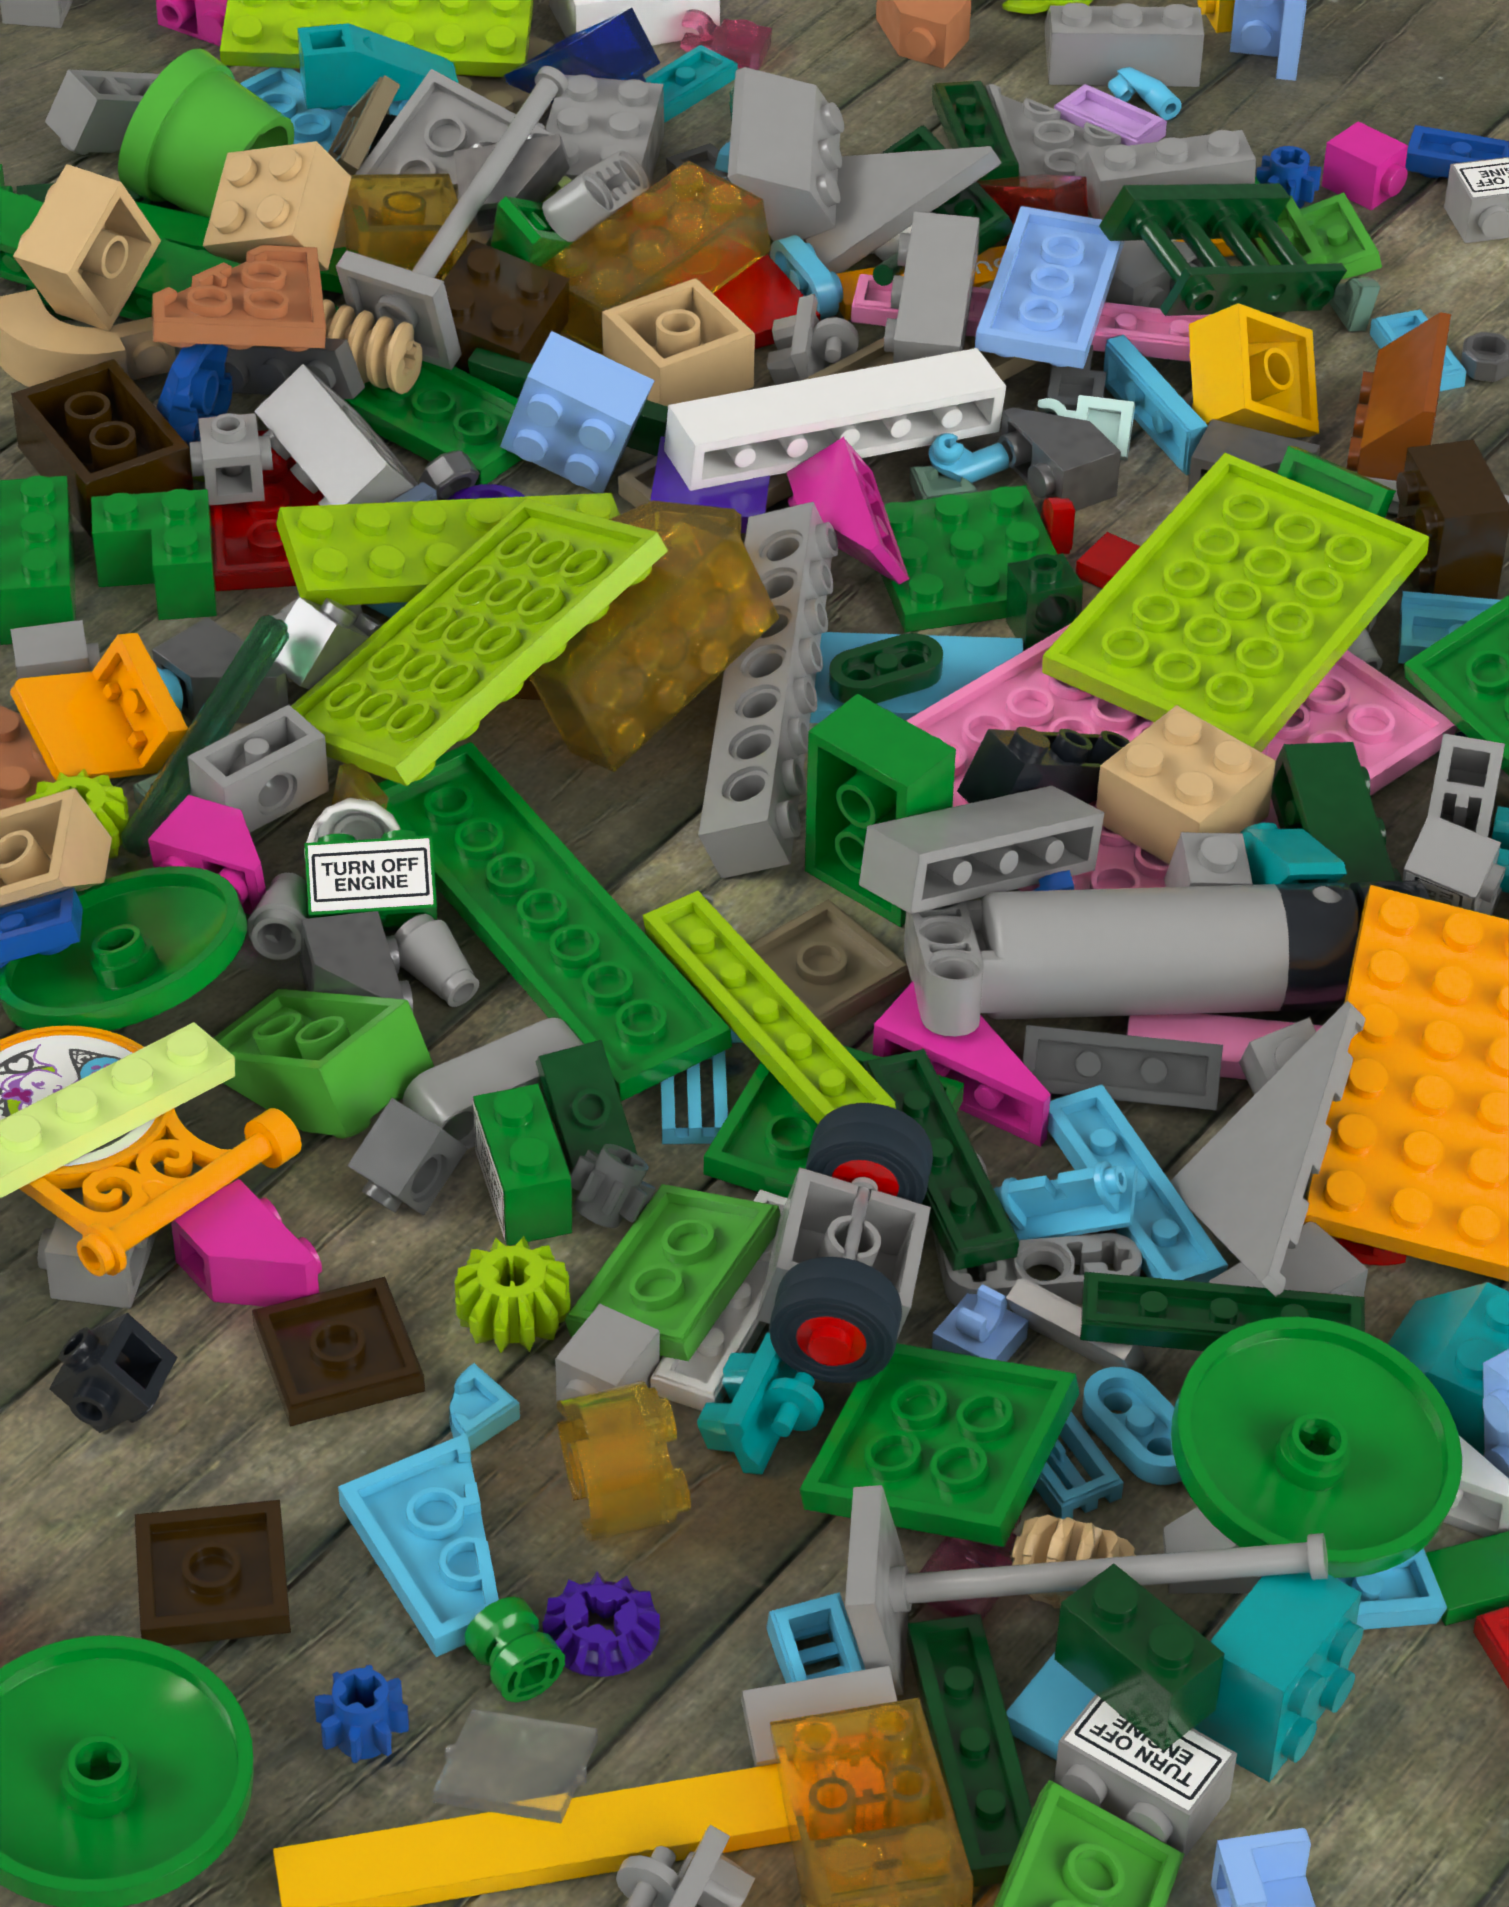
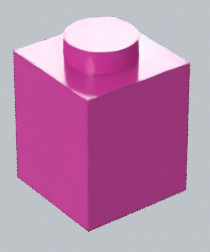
(1365, 165)

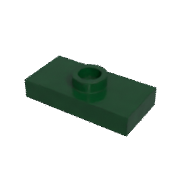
(583, 1100)

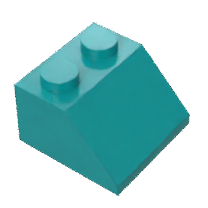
(1449, 1343)

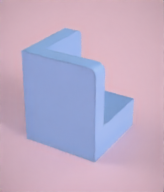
(1263, 1870)

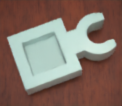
(1110, 416)

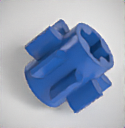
(1291, 169)
(362, 1713)

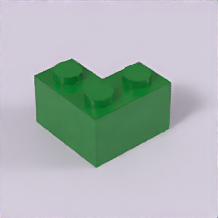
(161, 543)

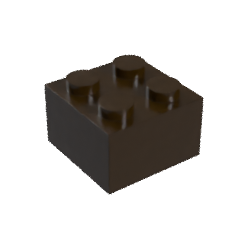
(504, 304)
(1462, 510)

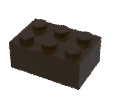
(99, 436)

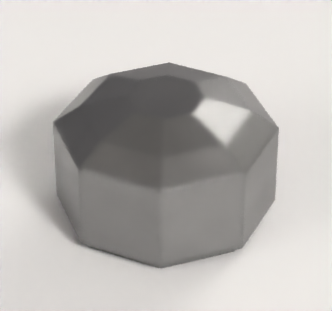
(1486, 356)
(450, 473)

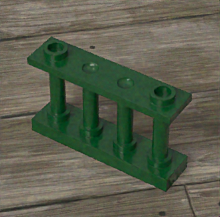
(1226, 213)

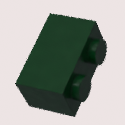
(1138, 1656)

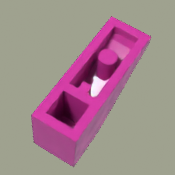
(851, 501)
(994, 1078)

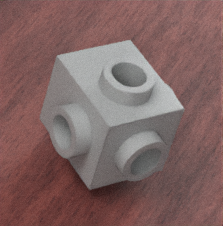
(231, 458)

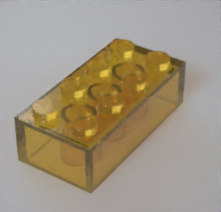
(665, 236)
(657, 644)

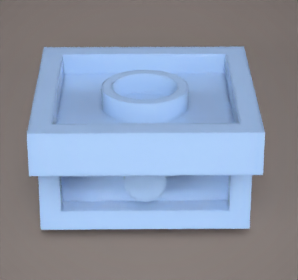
(1270, 30)

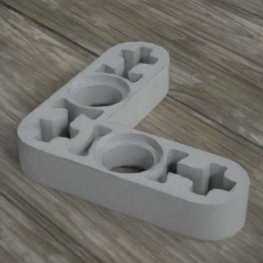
(1062, 1253)

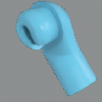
(1147, 88)
(956, 461)

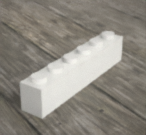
(872, 408)

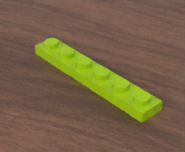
(760, 1008)

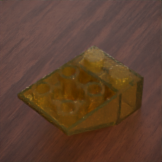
(869, 1810)

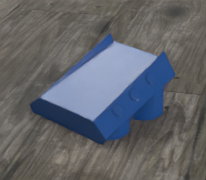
(196, 389)

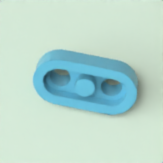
(808, 273)
(1139, 1434)

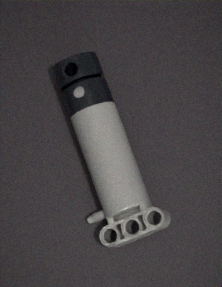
(1136, 951)

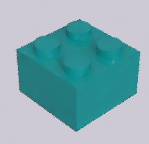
(1283, 1668)

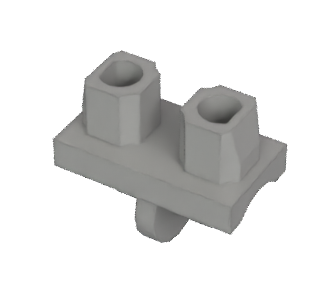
(808, 344)
(703, 1878)

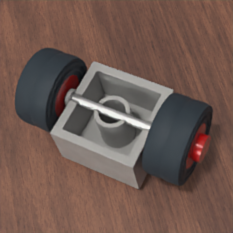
(849, 1244)

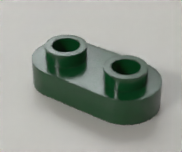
(886, 668)

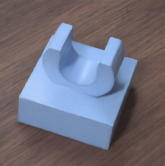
(981, 1327)

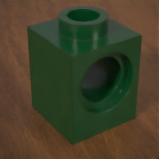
(1042, 597)

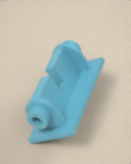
(1072, 1204)

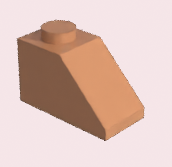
(926, 28)

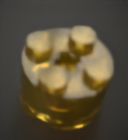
(621, 1459)

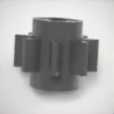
(611, 1185)

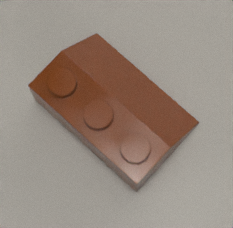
(1399, 400)

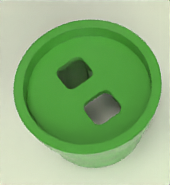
(188, 127)

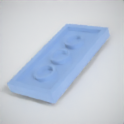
(1049, 289)

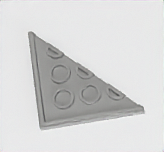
(1044, 140)
(885, 191)
(1258, 1165)

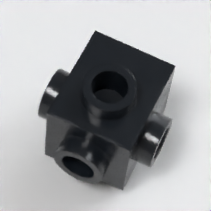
(112, 1373)

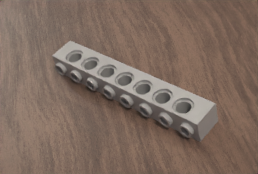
(769, 699)

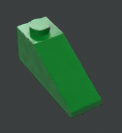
(524, 231)

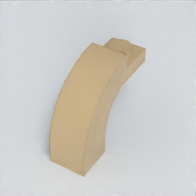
(42, 348)

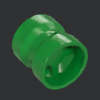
(519, 1656)

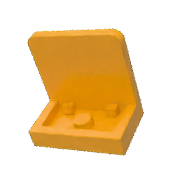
(104, 719)

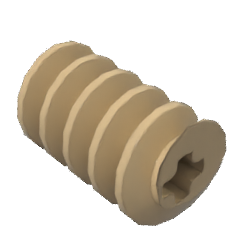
(381, 354)

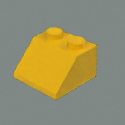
(1254, 372)

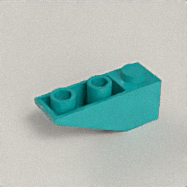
(346, 60)

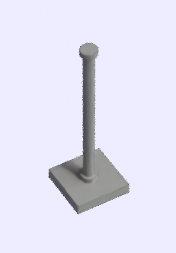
(417, 294)
(883, 1589)

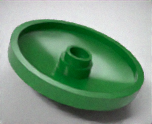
(140, 951)
(1315, 1434)
(116, 1771)

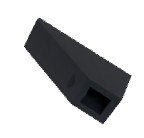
(1032, 760)

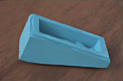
(810, 1620)

